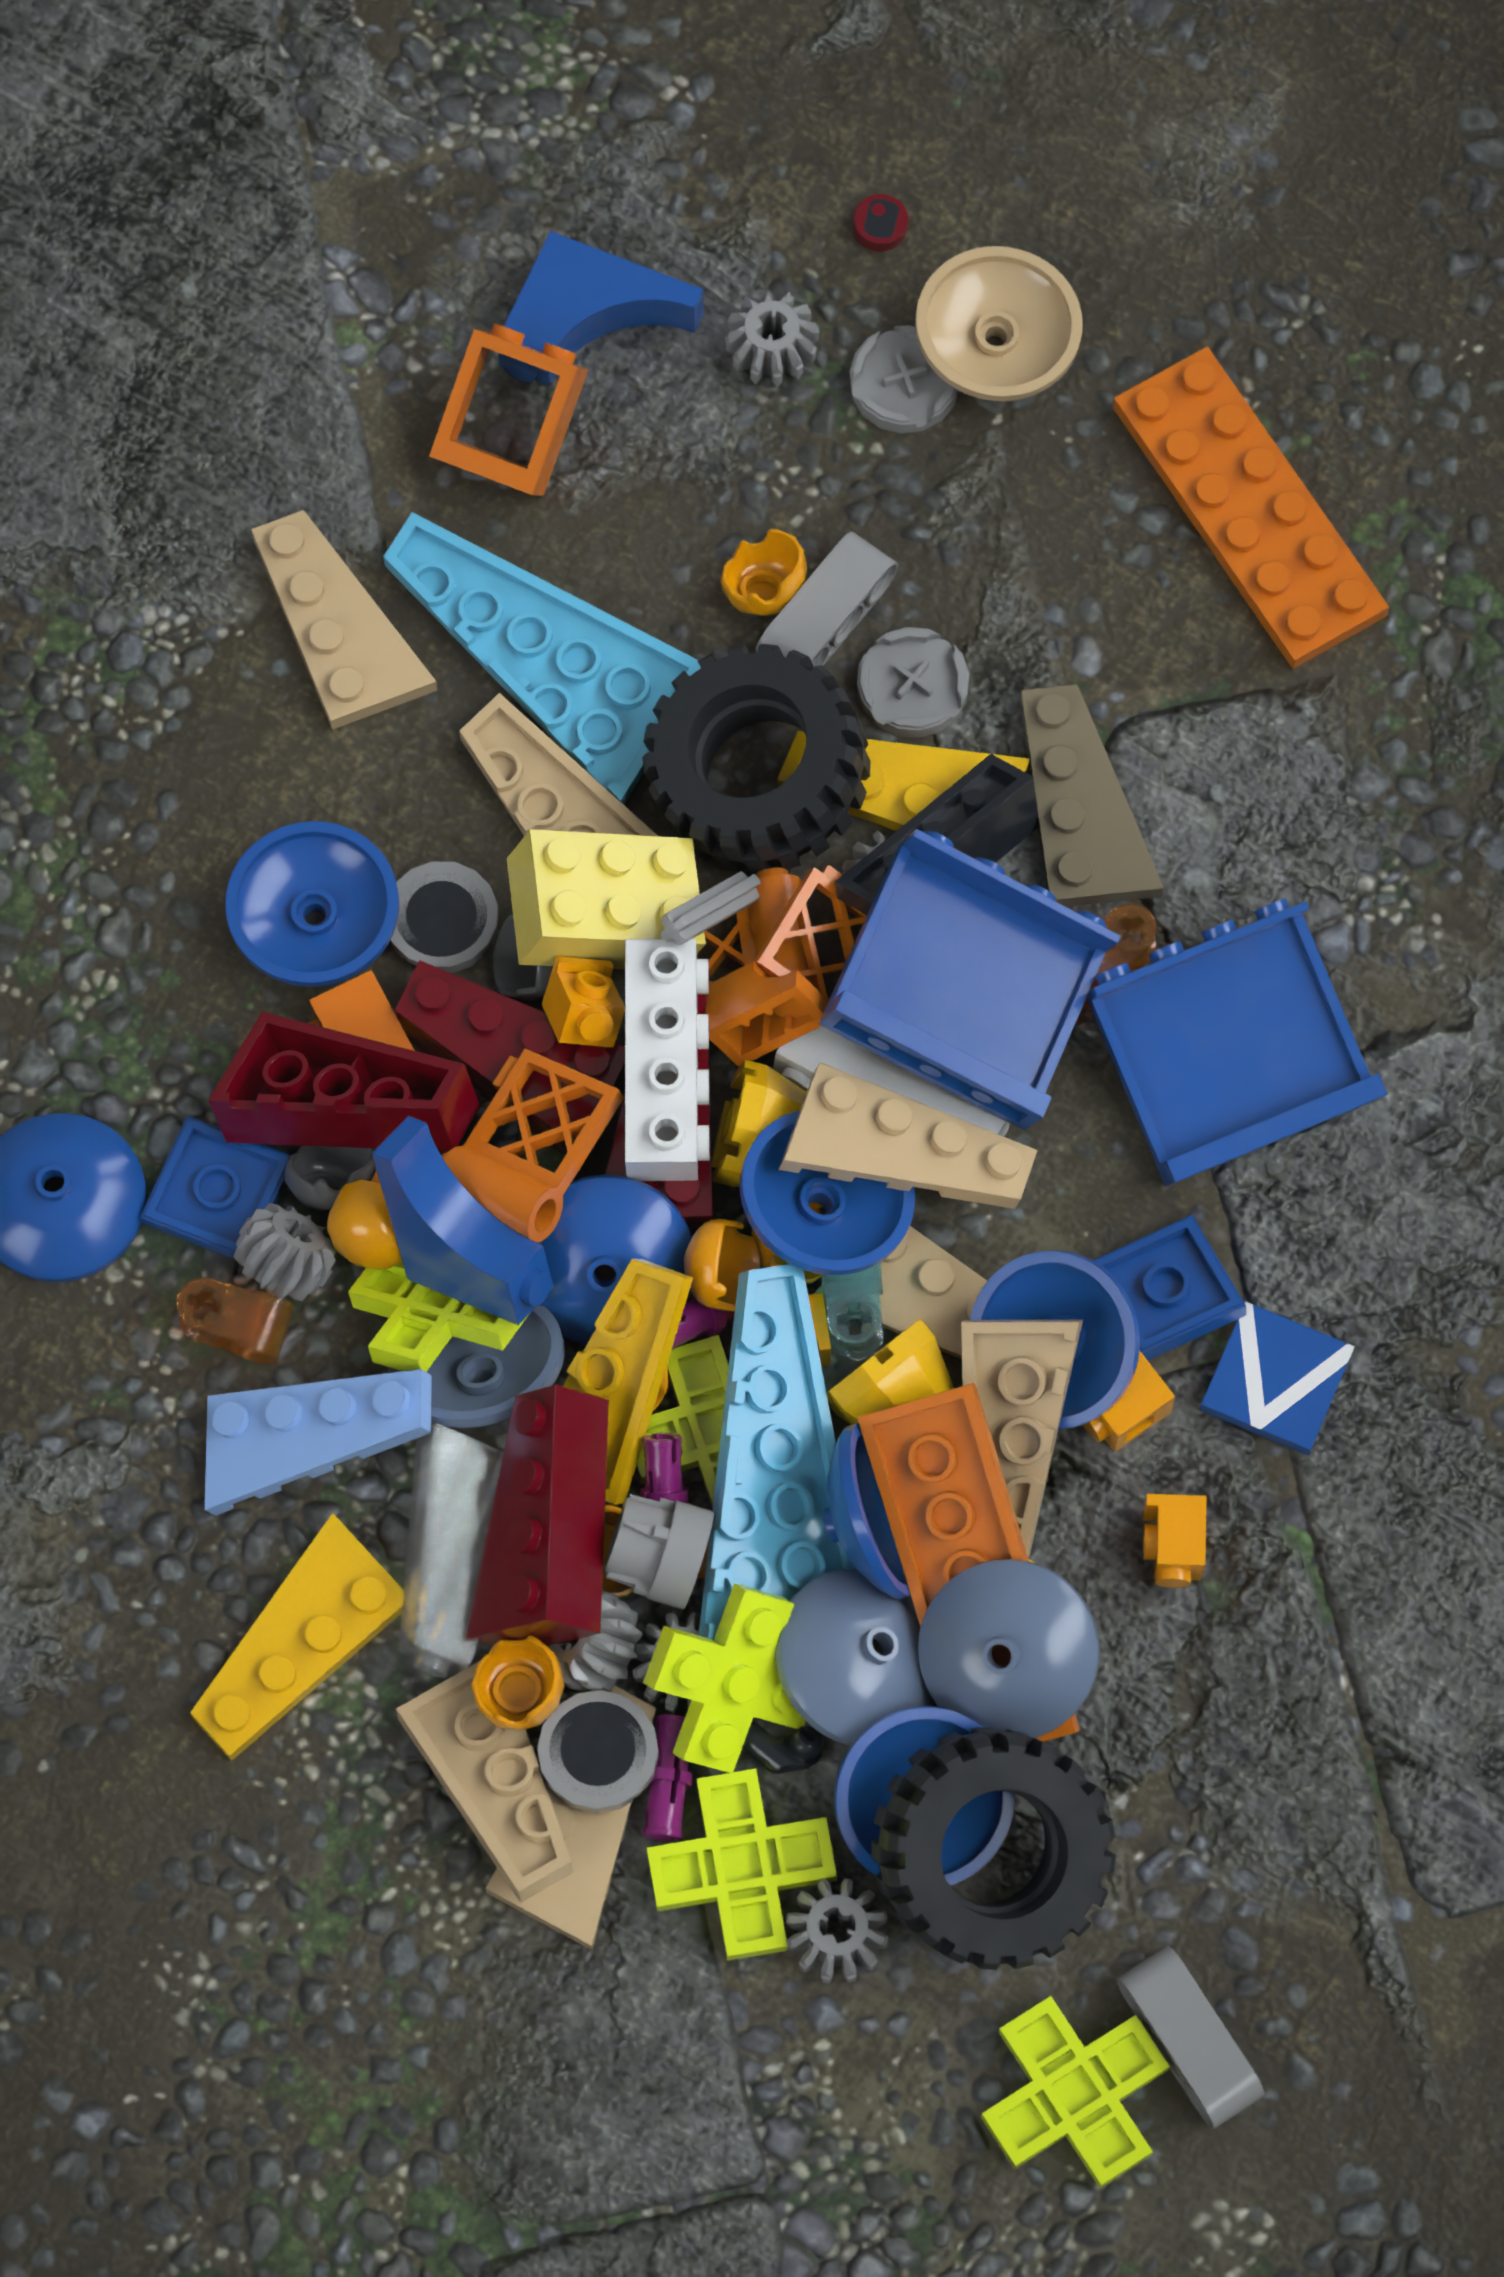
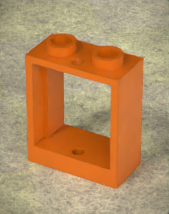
(557, 360)

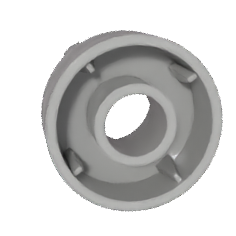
(659, 1548)

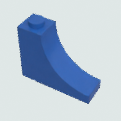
(587, 293)
(450, 1237)

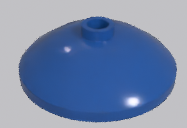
(304, 872)
(861, 1216)
(87, 1220)
(608, 1224)
(1072, 1288)
(859, 1517)
(884, 1750)

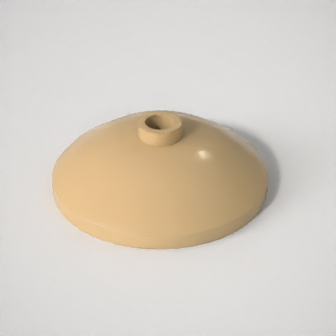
(1006, 297)

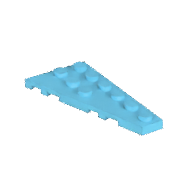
(557, 656)
(771, 1450)

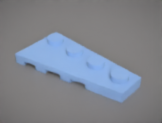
(304, 1429)

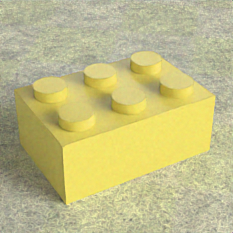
(594, 891)

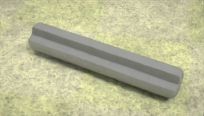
(710, 908)

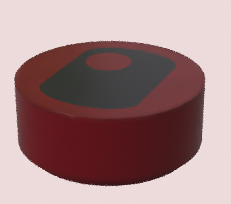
(880, 222)

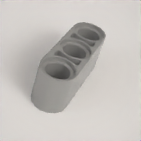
(832, 600)
(1190, 2037)

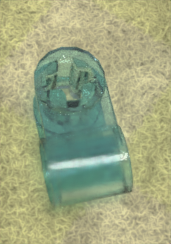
(855, 1298)

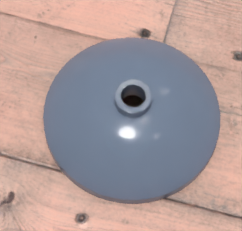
(479, 1383)
(1041, 1625)
(830, 1659)

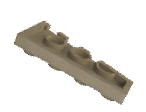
(1085, 822)

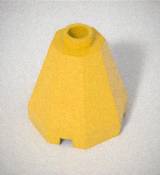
(762, 1100)
(894, 1375)

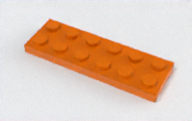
(1250, 507)
(944, 1496)

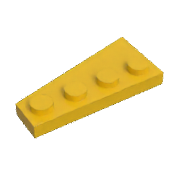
(903, 777)
(629, 1361)
(306, 1632)

